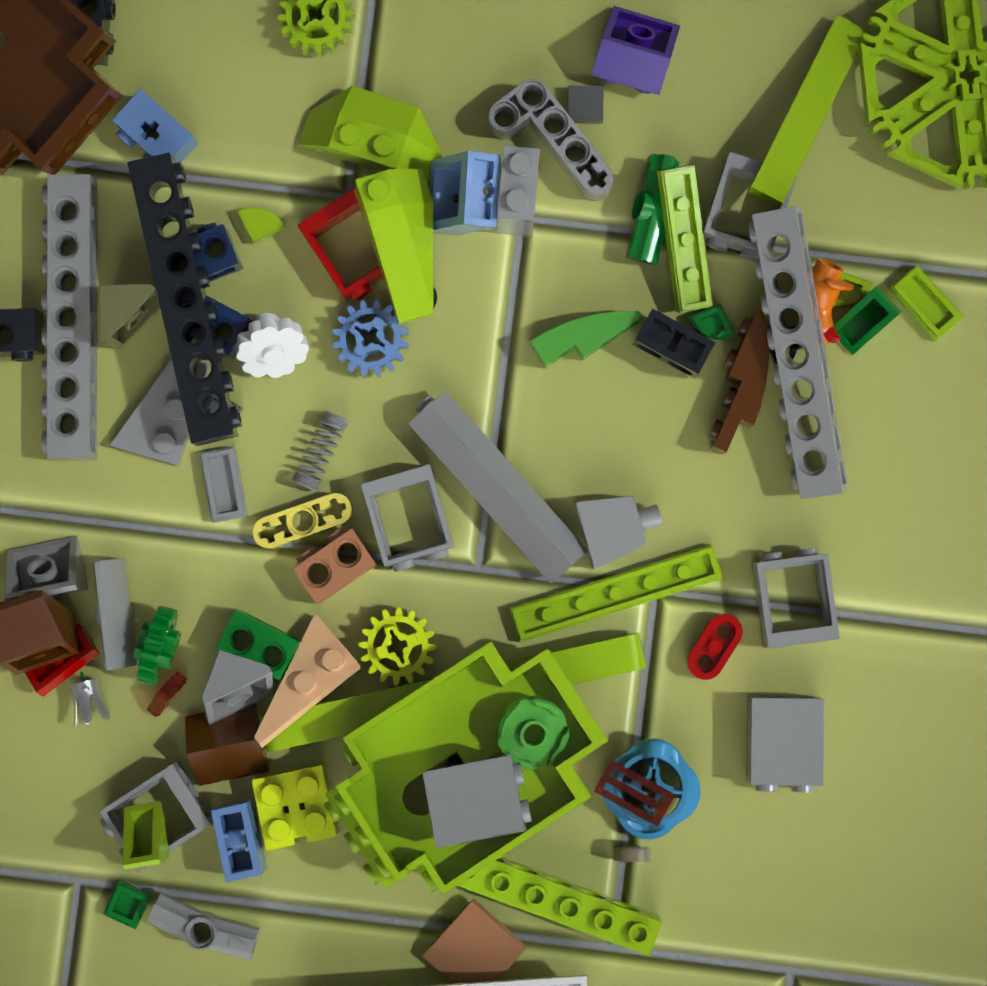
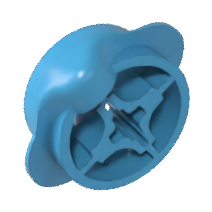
(688, 793)

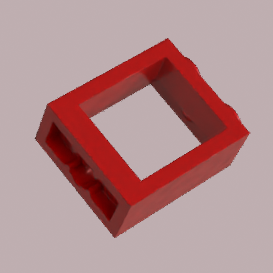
(322, 222)

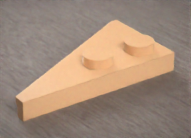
(313, 673)

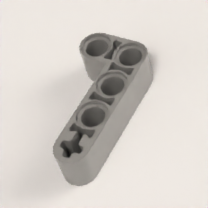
(557, 143)

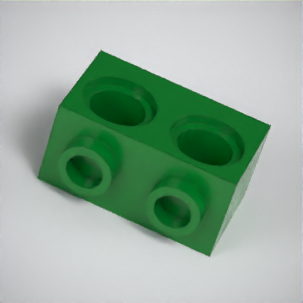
(262, 637)

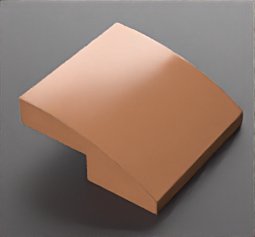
(474, 947)

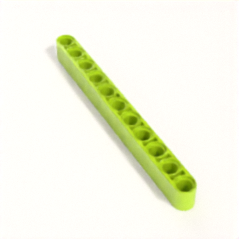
(346, 714)

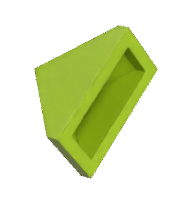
(144, 836)

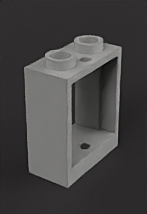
(745, 169)
(398, 482)
(825, 632)
(183, 790)

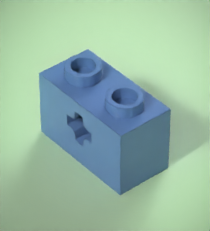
(143, 115)
(238, 840)

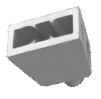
(614, 527)

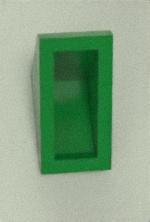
(865, 320)

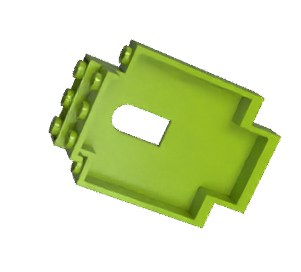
(445, 717)

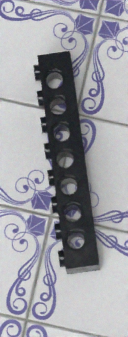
(147, 178)

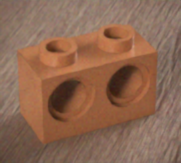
(338, 572)

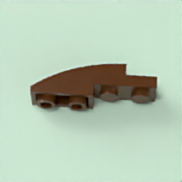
(748, 370)

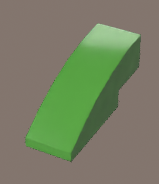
(583, 335)

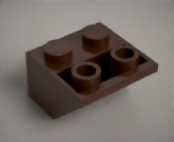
(36, 632)

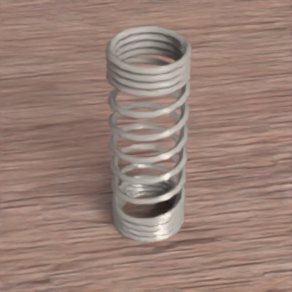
(329, 419)

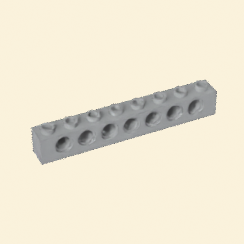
(59, 193)
(790, 225)

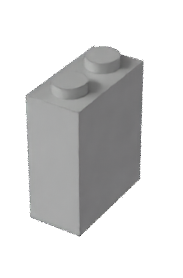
(518, 191)
(785, 742)
(476, 801)

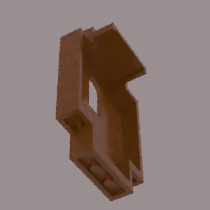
(49, 81)

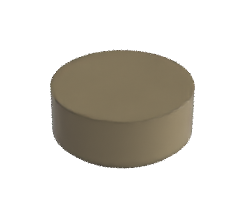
(632, 854)

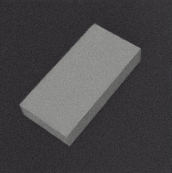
(223, 484)

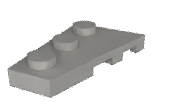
(159, 423)

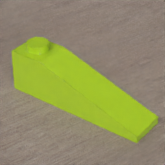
(400, 227)

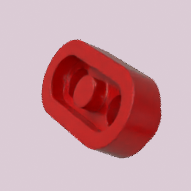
(716, 648)

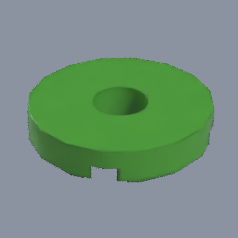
(521, 715)

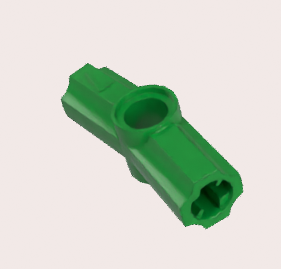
(647, 212)

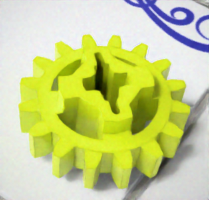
(415, 639)

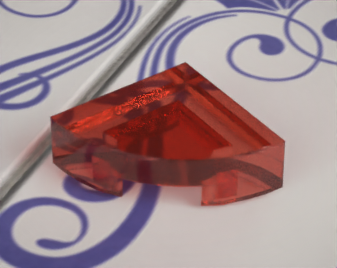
(166, 693)

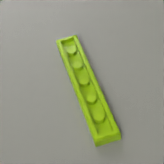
(807, 112)
(616, 593)

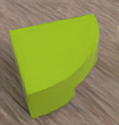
(260, 223)
(859, 290)

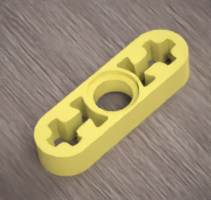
(274, 521)

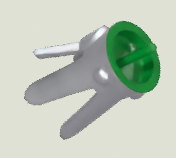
(81, 694)

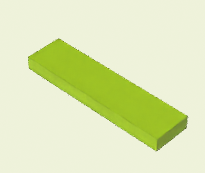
(684, 238)

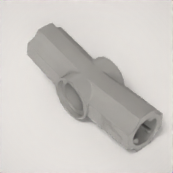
(226, 935)

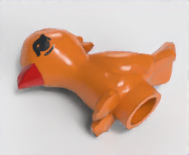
(827, 287)

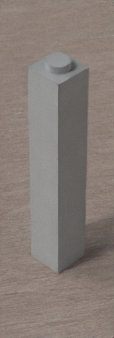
(497, 486)

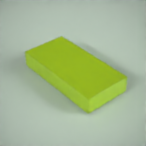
(925, 302)

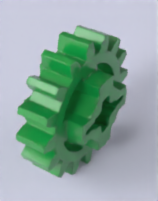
(157, 645)

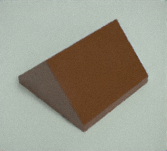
(225, 747)

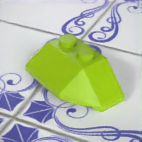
(371, 132)

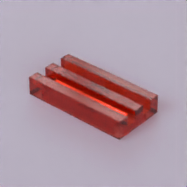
(662, 808)

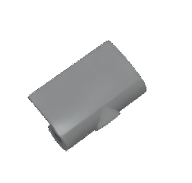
(114, 613)

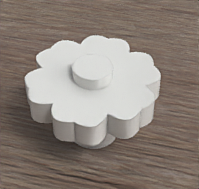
(271, 346)

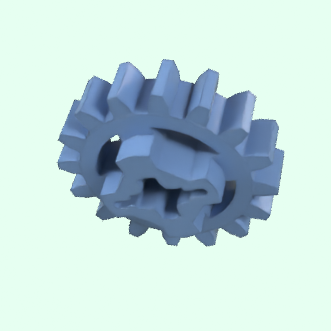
(361, 352)

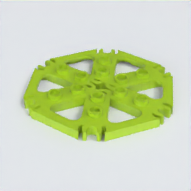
(934, 62)

